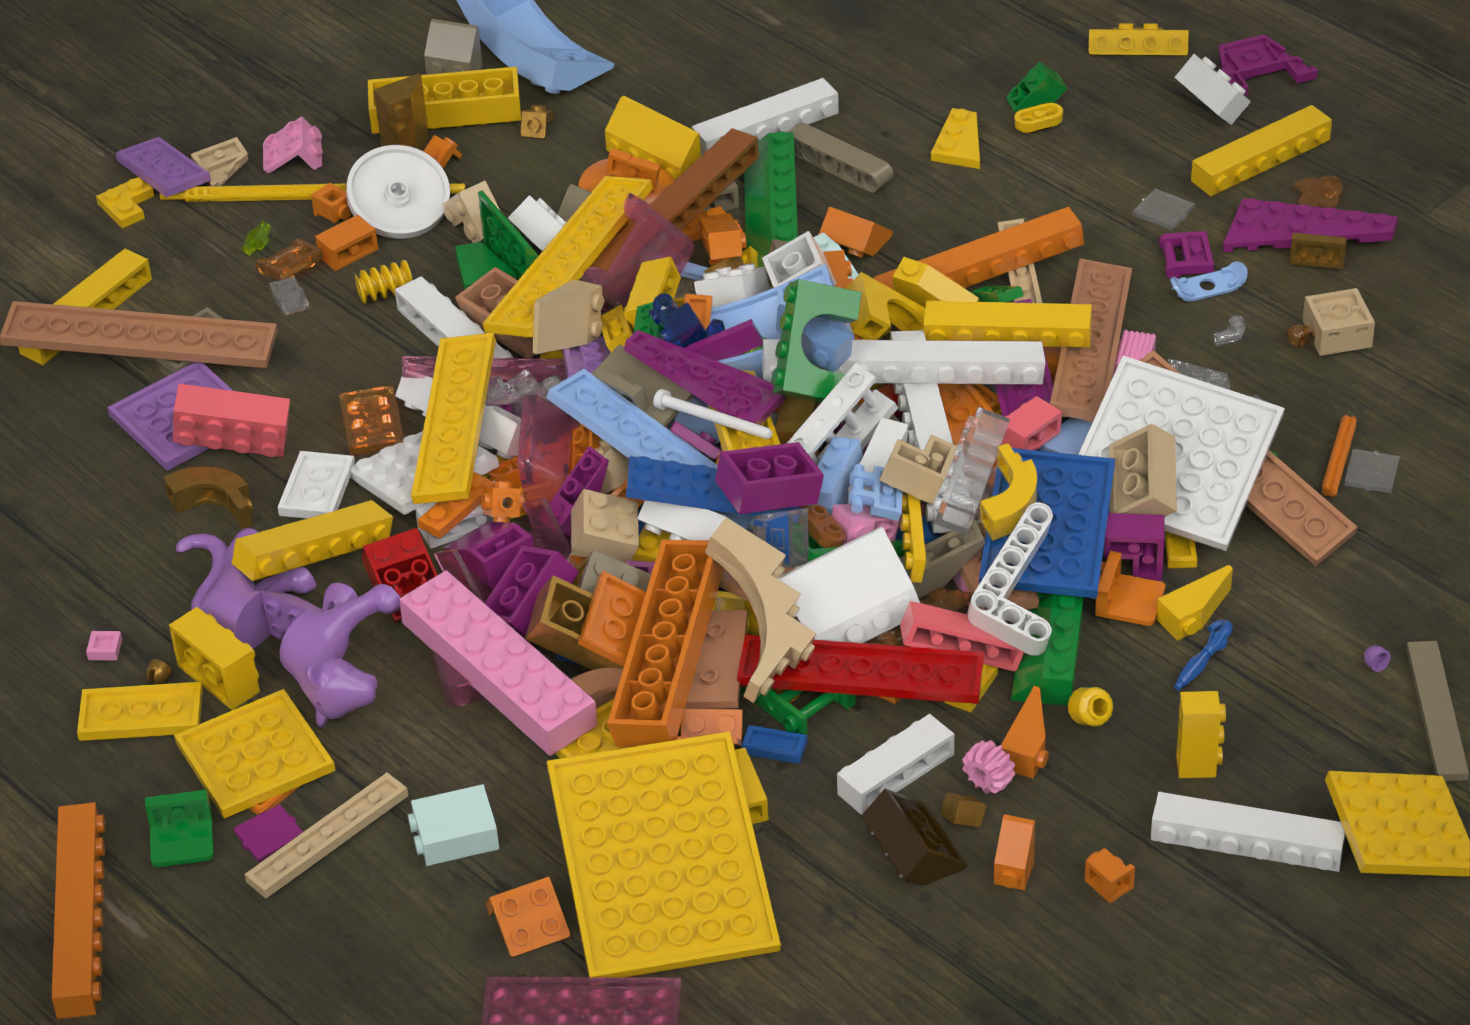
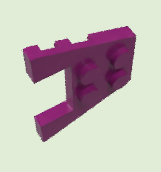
(1260, 56)

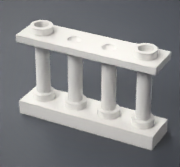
(838, 406)

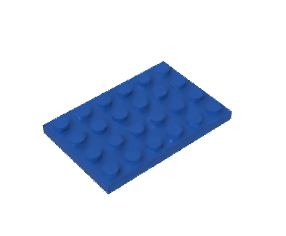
(1072, 552)

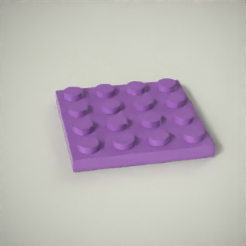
(149, 414)

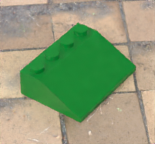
(503, 238)

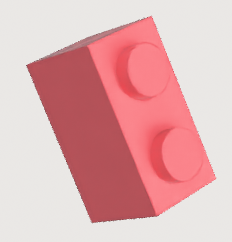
(1032, 425)

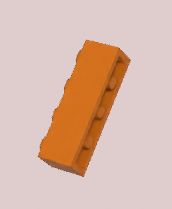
(722, 236)

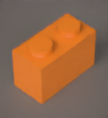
(347, 242)

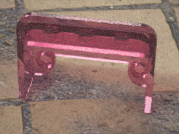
(649, 240)

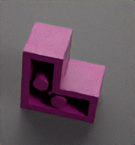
(1139, 539)

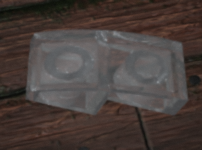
(289, 296)

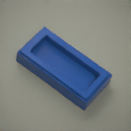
(774, 744)

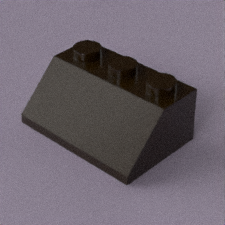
(912, 838)

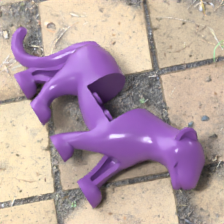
(311, 636)

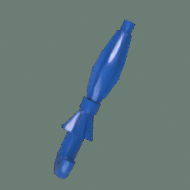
(1200, 660)

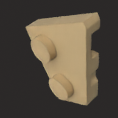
(221, 160)

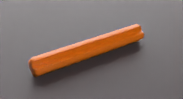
(1339, 456)

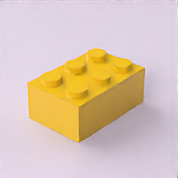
(215, 658)

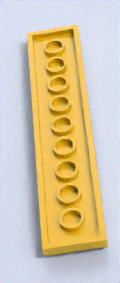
(567, 254)

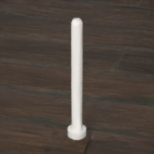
(663, 400)

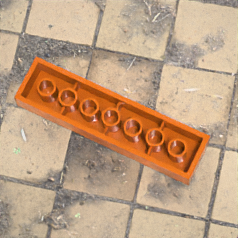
(665, 645)

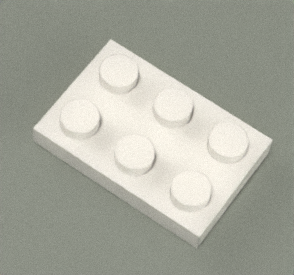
(315, 484)

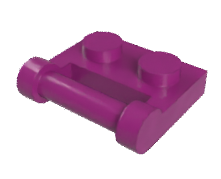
(1195, 253)

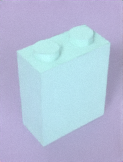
(453, 825)

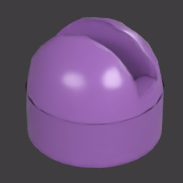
(1376, 658)

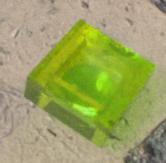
(257, 238)

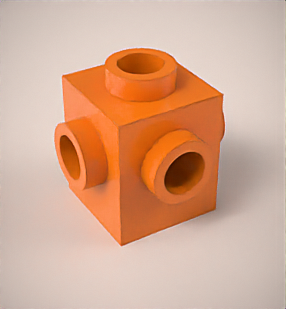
(492, 501)

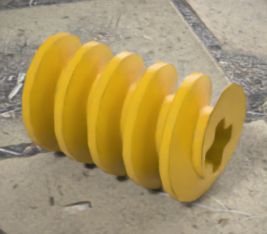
(382, 281)

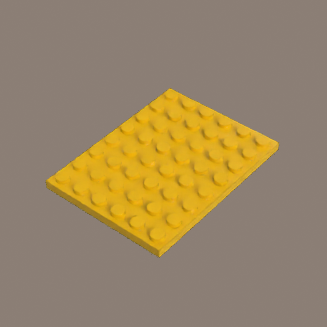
(662, 857)

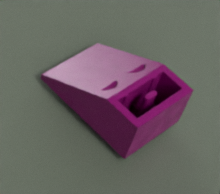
(491, 549)

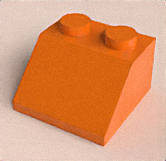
(855, 232)

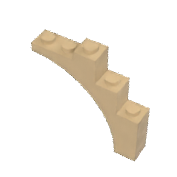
(758, 572)

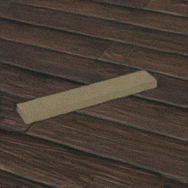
(1437, 711)

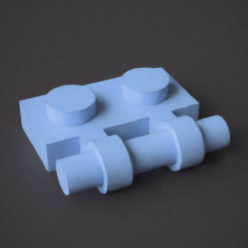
(882, 498)

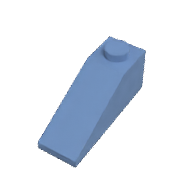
(823, 343)

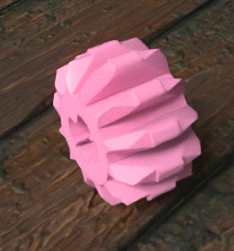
(988, 766)

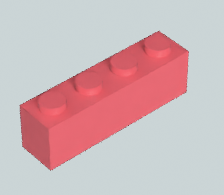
(950, 630)

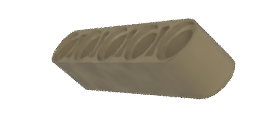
(840, 158)

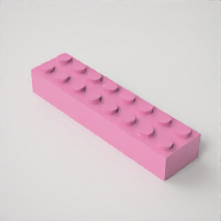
(499, 662)

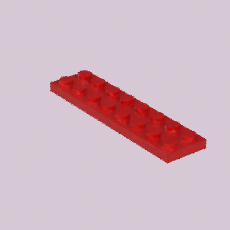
(876, 671)

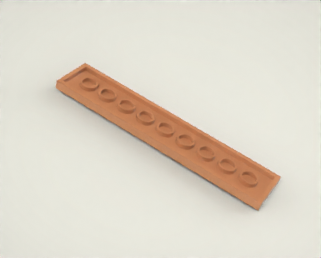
(139, 334)
(1084, 371)
(1291, 504)

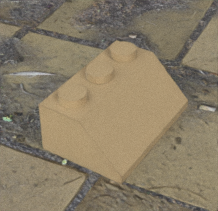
(1144, 473)

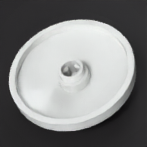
(398, 191)

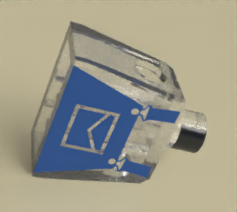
(785, 532)

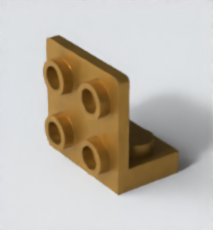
(1318, 250)

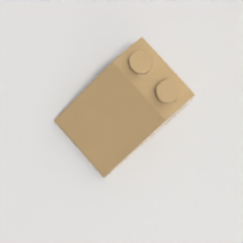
(568, 317)

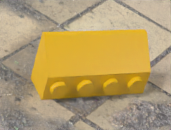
(652, 137)

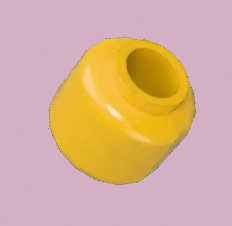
(1090, 706)

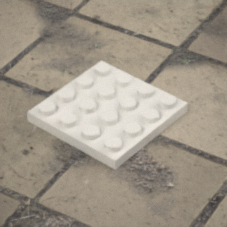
(393, 472)

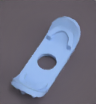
(1225, 281)

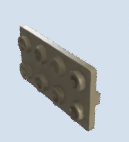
(639, 383)

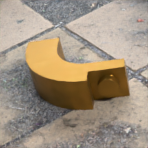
(210, 486)

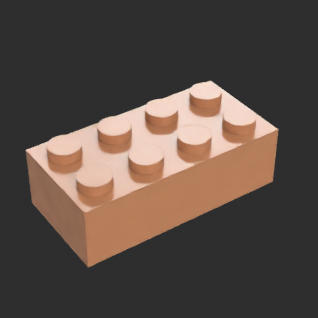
(483, 297)

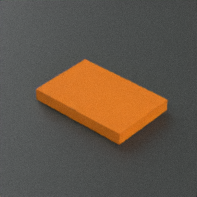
(612, 618)

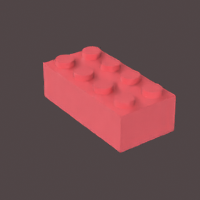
(230, 420)

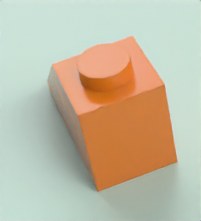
(1014, 852)

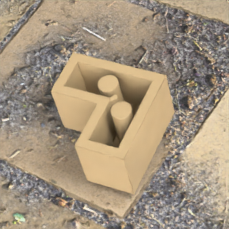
(465, 209)
(919, 470)

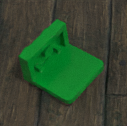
(180, 828)

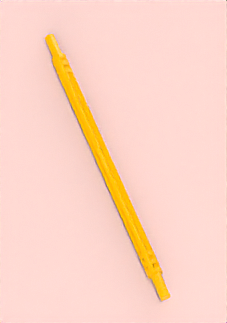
(261, 192)

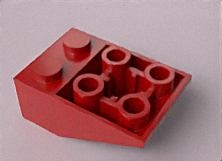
(399, 562)

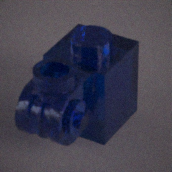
(679, 323)

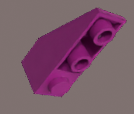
(587, 475)

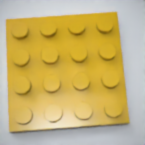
(254, 753)
(1400, 823)

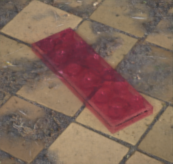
(581, 1001)

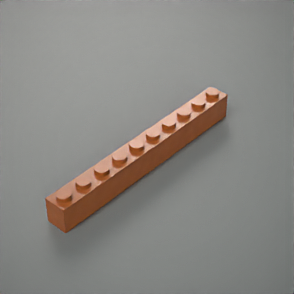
(695, 187)

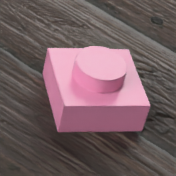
(104, 645)

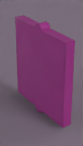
(267, 832)

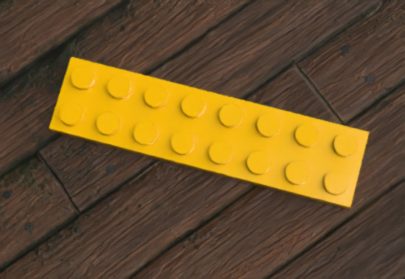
(453, 419)

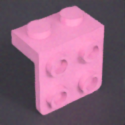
(294, 139)

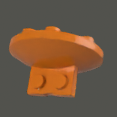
(625, 165)

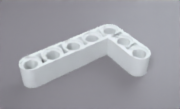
(1006, 576)

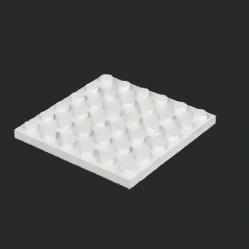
(1217, 442)

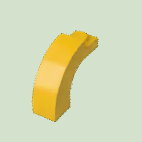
(1003, 512)

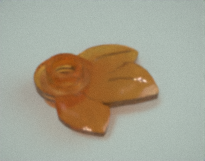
(1319, 192)

